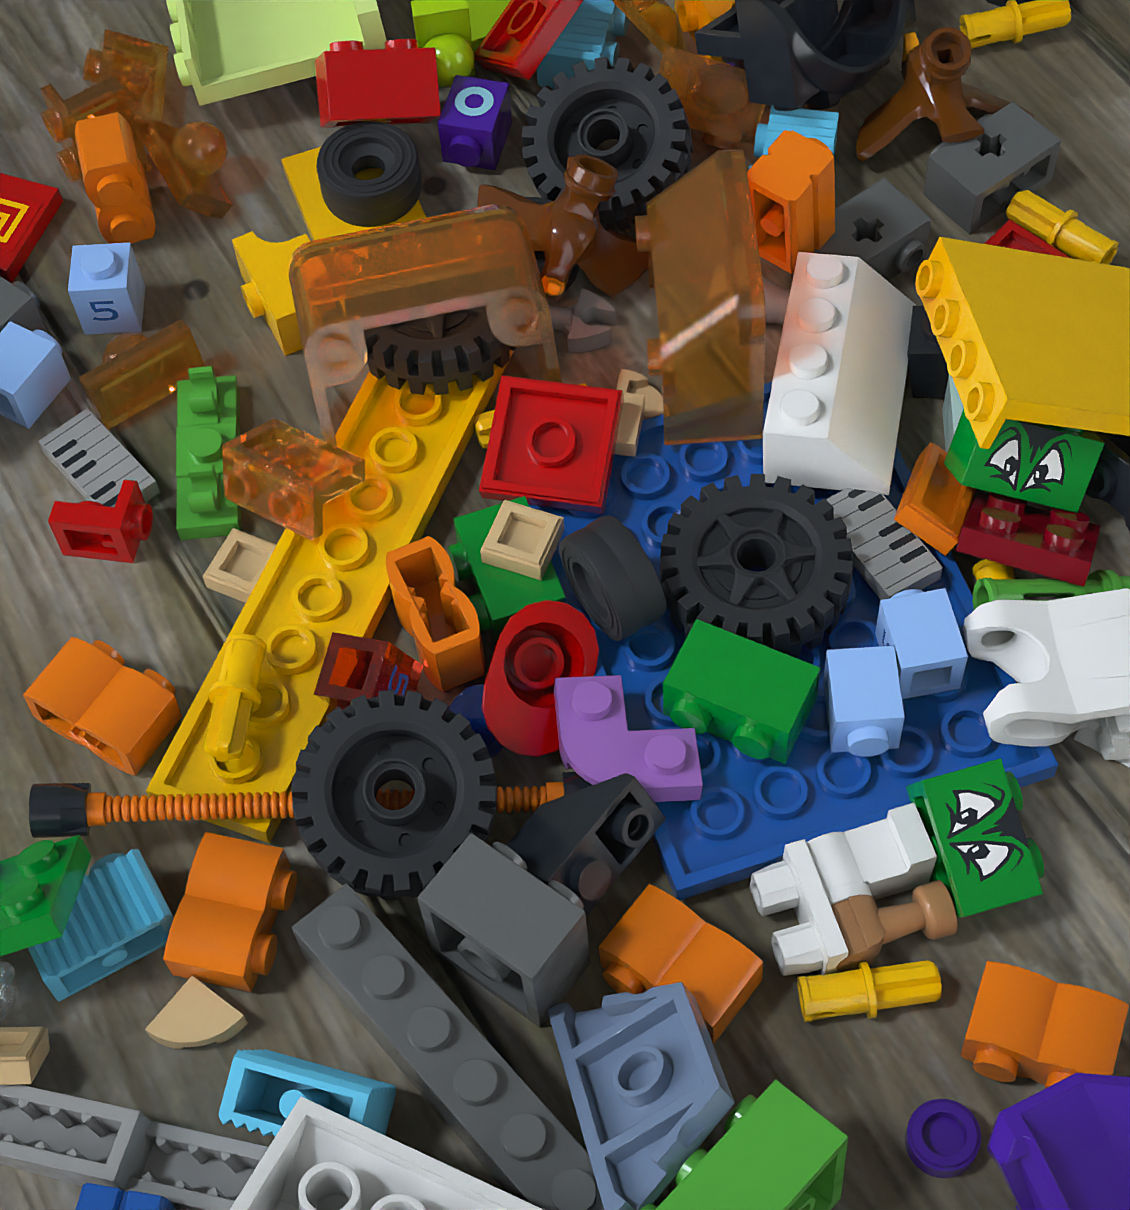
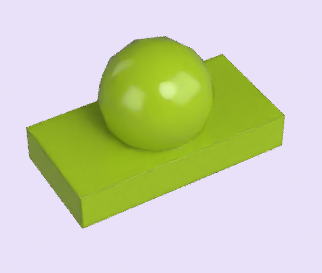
(448, 29)

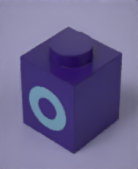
(475, 122)

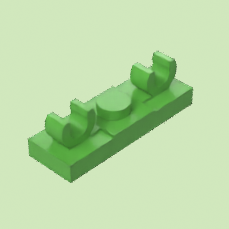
(205, 421)

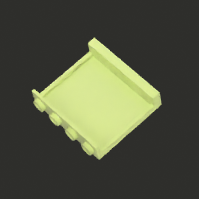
(262, 44)

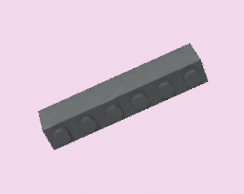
(446, 1056)

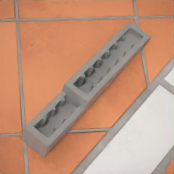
(121, 1149)

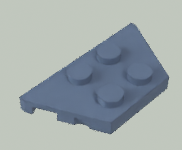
(641, 1087)

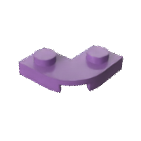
(600, 747)

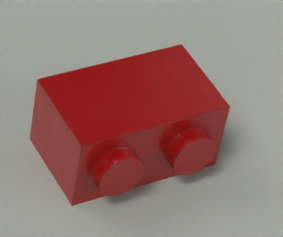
(377, 84)

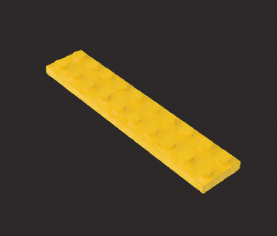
(328, 587)

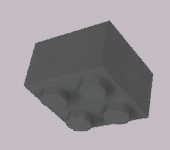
(506, 927)

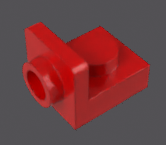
(102, 531)

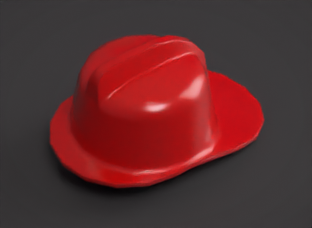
(533, 649)

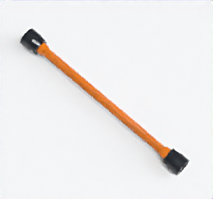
(72, 808)

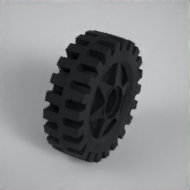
(606, 106)
(436, 351)
(763, 527)
(383, 742)

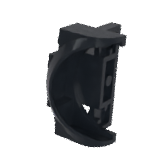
(806, 47)

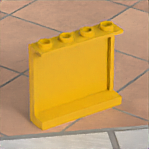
(1030, 336)

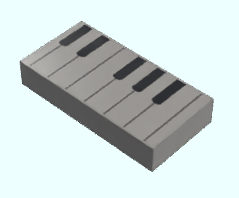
(95, 460)
(883, 549)

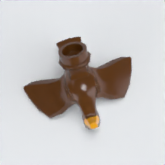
(932, 91)
(571, 230)

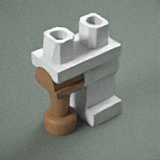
(834, 893)

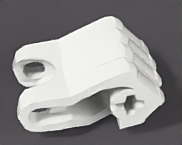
(1067, 666)

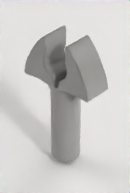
(574, 319)

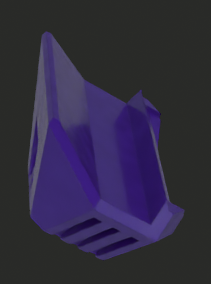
(1067, 1145)

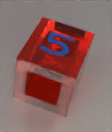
(363, 667)

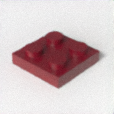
(1029, 538)

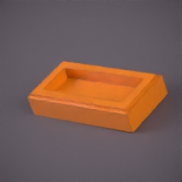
(934, 501)

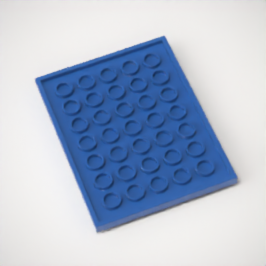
(761, 805)

